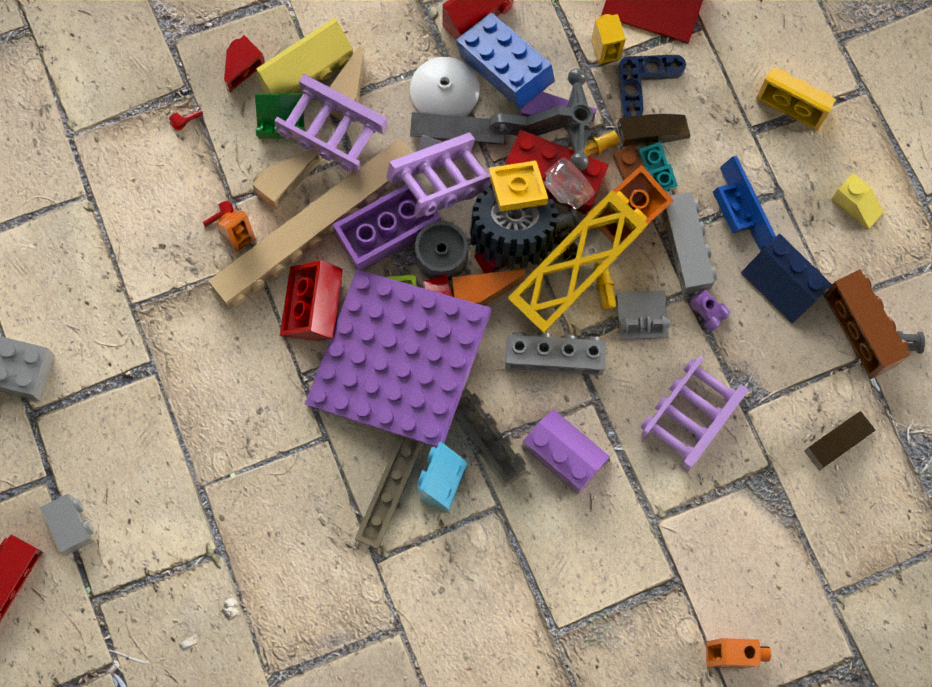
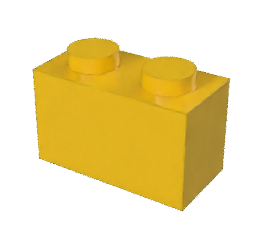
(608, 38)

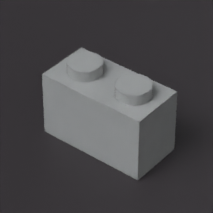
(67, 524)

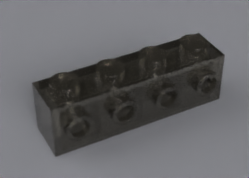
(487, 439)

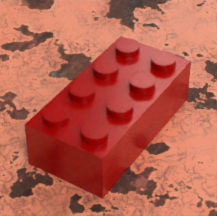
(546, 153)

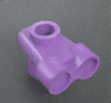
(709, 309)

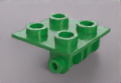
(272, 106)

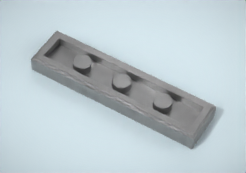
(448, 127)

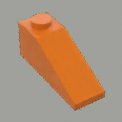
(236, 229)
(485, 287)

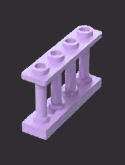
(331, 101)
(432, 157)
(717, 415)

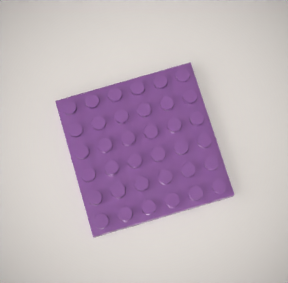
(399, 358)

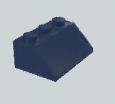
(786, 278)

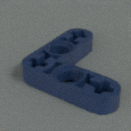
(639, 73)

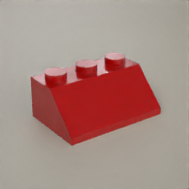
(461, 15)
(311, 301)

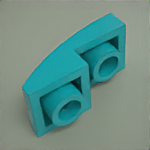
(657, 166)

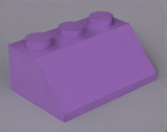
(565, 451)

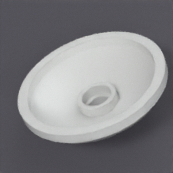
(454, 99)

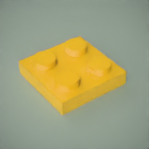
(518, 186)

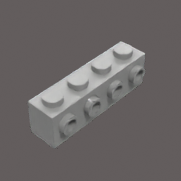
(688, 245)
(555, 354)

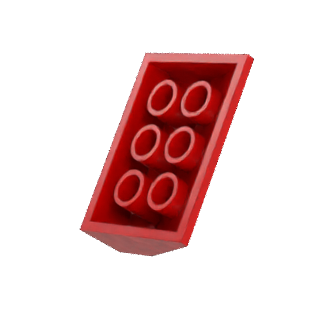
(663, 17)

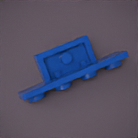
(741, 204)

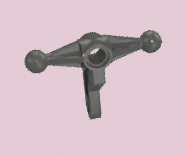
(555, 119)

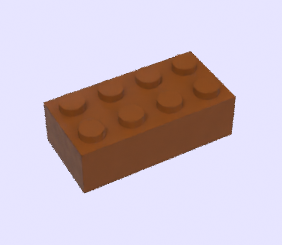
(866, 324)

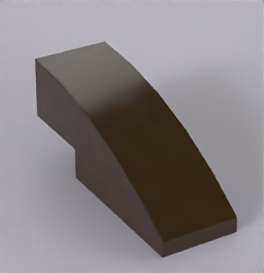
(652, 129)
(839, 440)

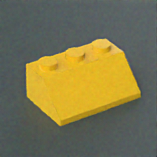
(795, 98)

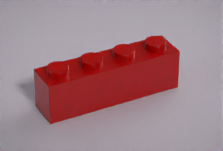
(16, 563)

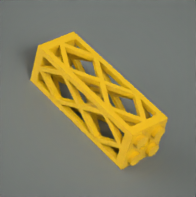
(623, 215)

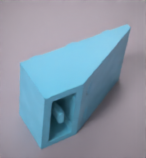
(442, 477)

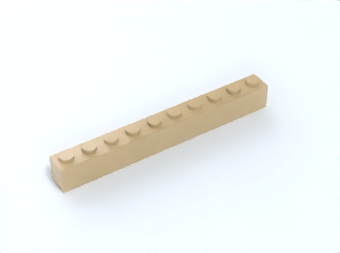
(306, 228)

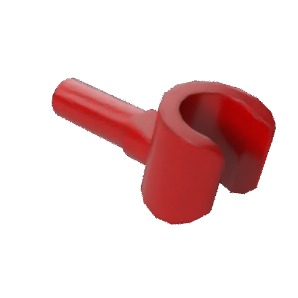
(179, 122)
(224, 208)

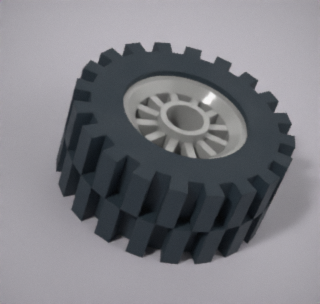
(512, 235)

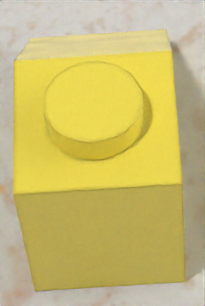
(858, 201)

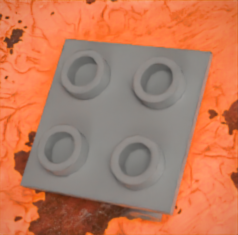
(642, 315)

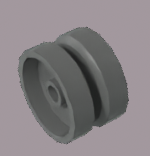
(444, 237)

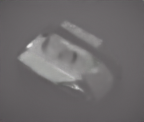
(568, 184)

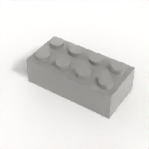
(24, 368)

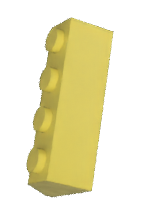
(314, 55)

